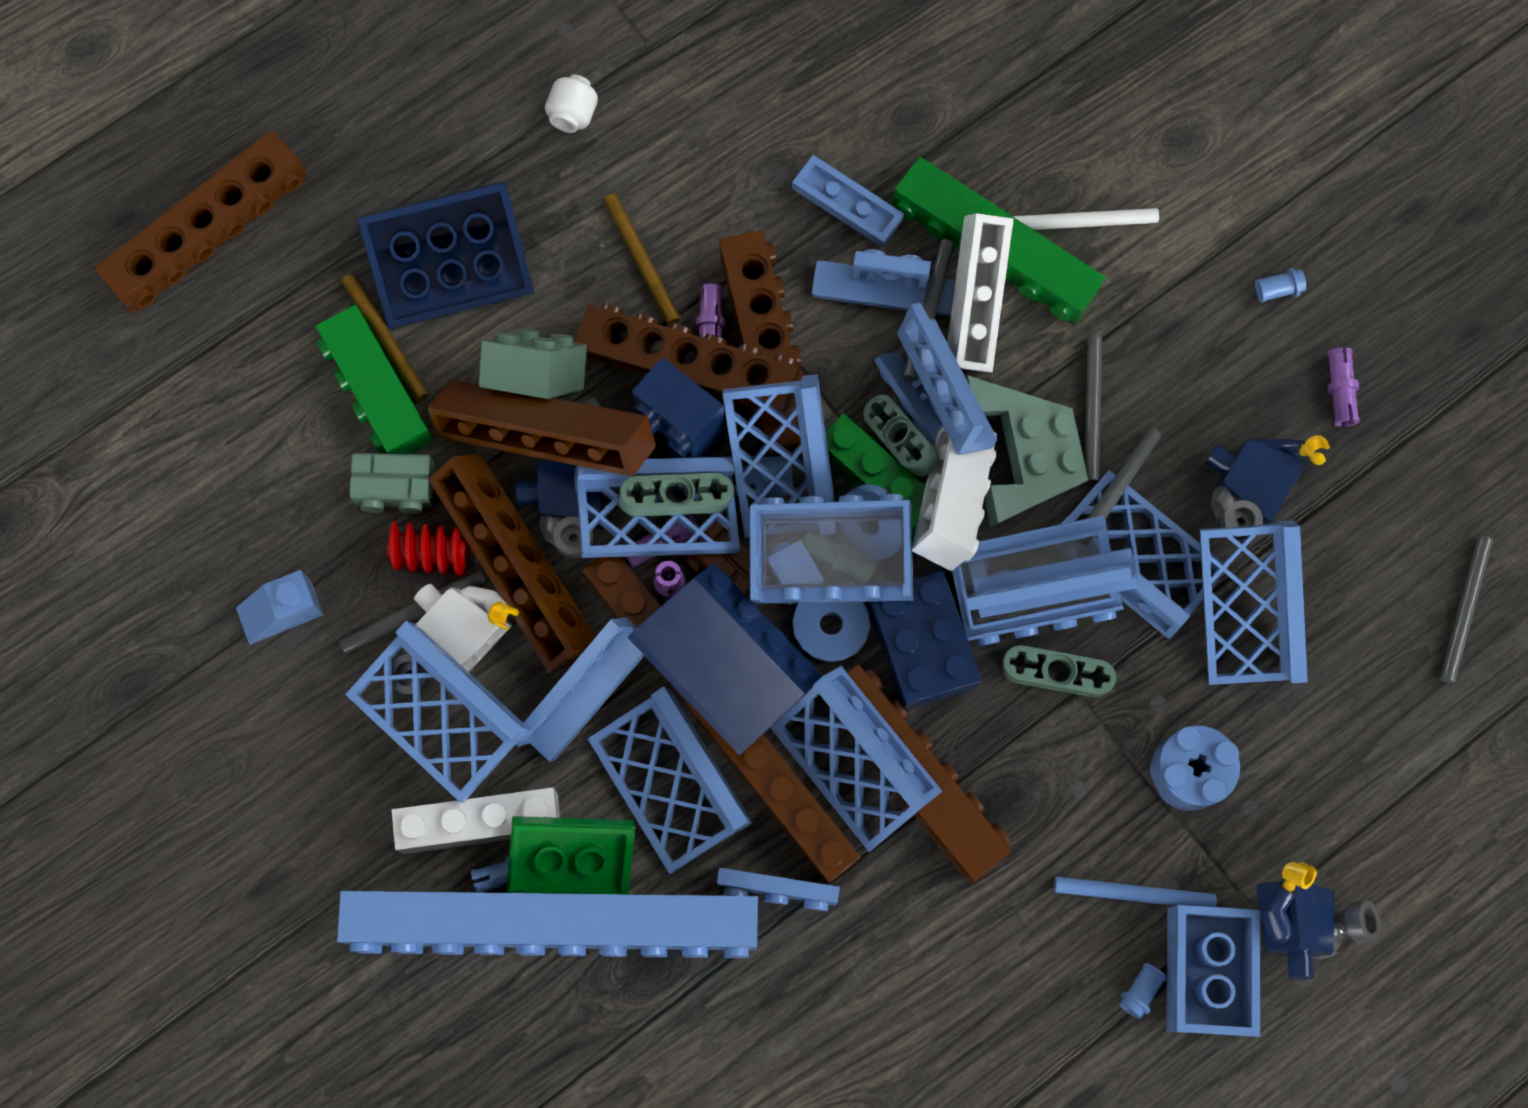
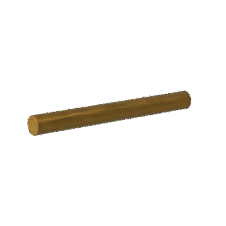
(642, 259)
(385, 338)

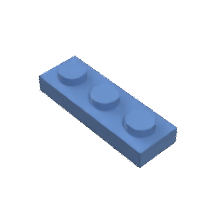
(847, 201)
(778, 889)

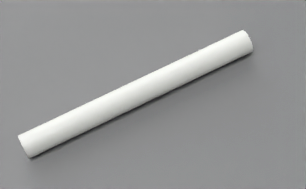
(1090, 219)

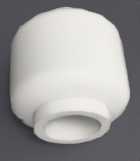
(571, 103)

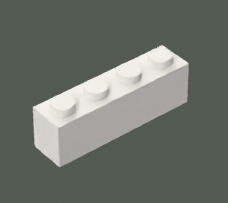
(979, 290)
(953, 504)
(469, 822)

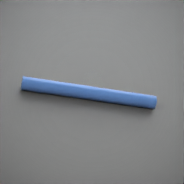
(1133, 892)

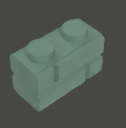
(392, 482)

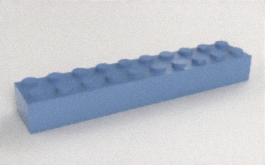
(547, 921)

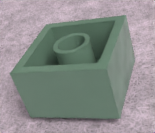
(532, 364)

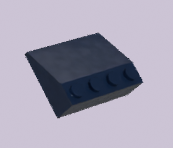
(446, 254)
(725, 658)

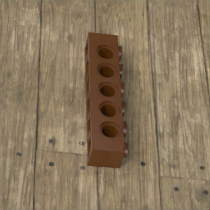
(206, 202)
(738, 256)
(603, 324)
(513, 560)

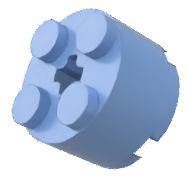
(1214, 757)

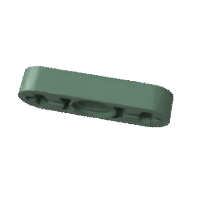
(913, 438)
(647, 484)
(1088, 665)

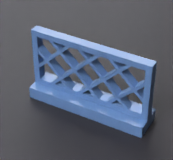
(810, 429)
(608, 483)
(1054, 583)
(1148, 600)
(1288, 609)
(459, 683)
(880, 745)
(700, 763)

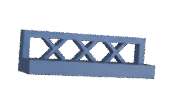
(945, 382)
(583, 689)

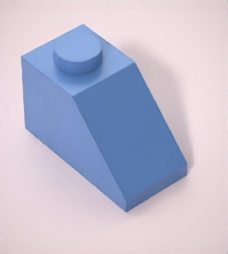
(279, 607)

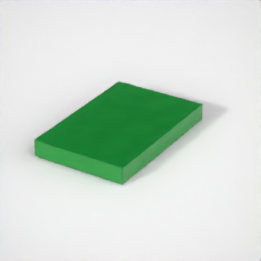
(570, 855)

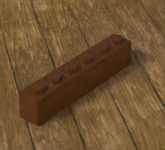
(543, 427)
(952, 816)

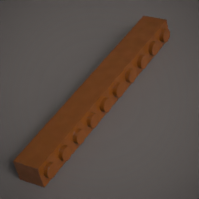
(760, 763)

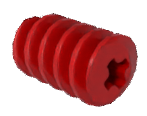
(428, 550)

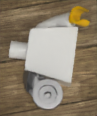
(462, 623)

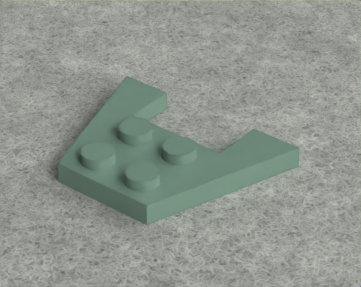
(1040, 447)

